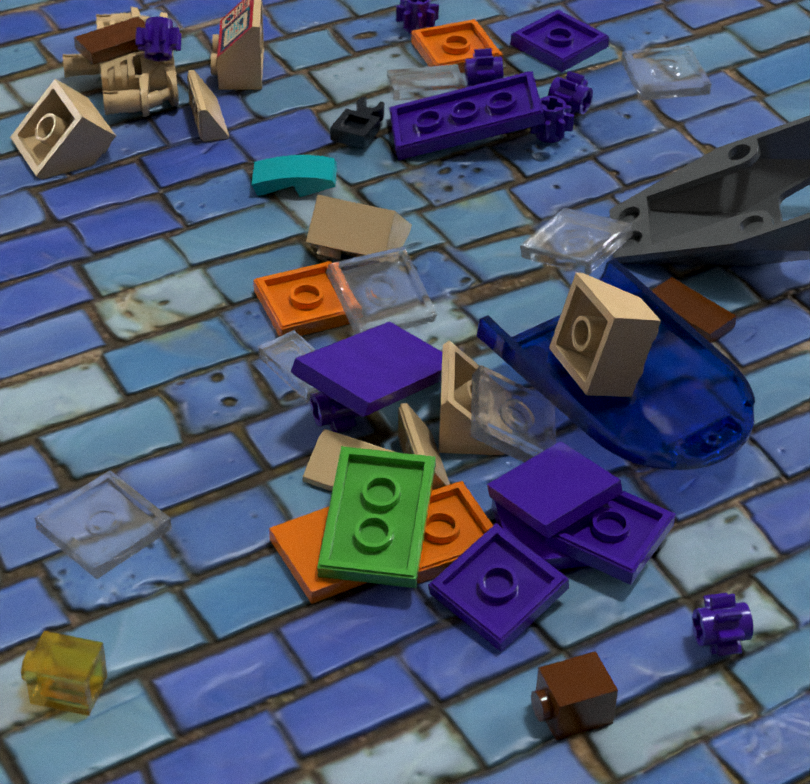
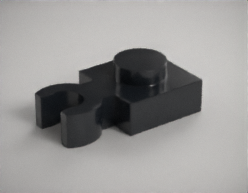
(359, 126)

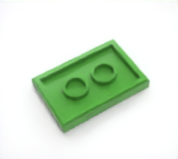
(377, 517)

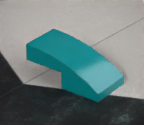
(304, 172)

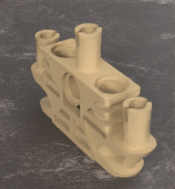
(128, 80)

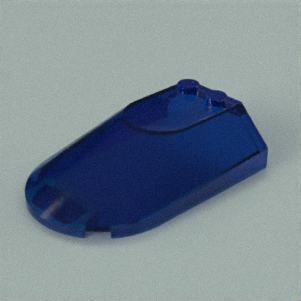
(686, 405)

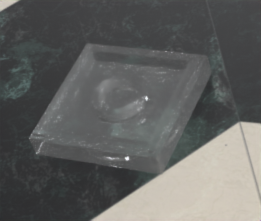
(665, 73)
(576, 240)
(381, 290)
(510, 416)
(103, 524)

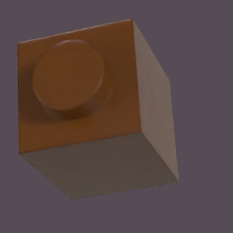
(574, 695)

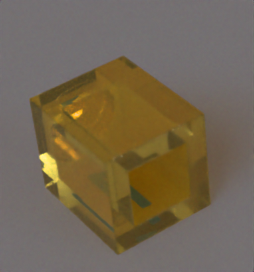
(65, 672)

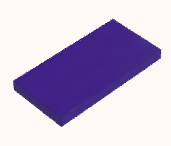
(466, 115)
(371, 368)

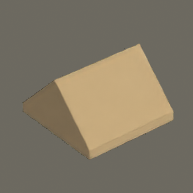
(456, 405)

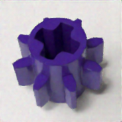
(417, 14)
(158, 39)
(483, 67)
(573, 92)
(557, 118)
(331, 413)
(722, 624)

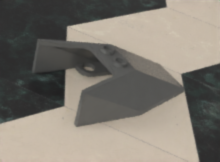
(725, 206)

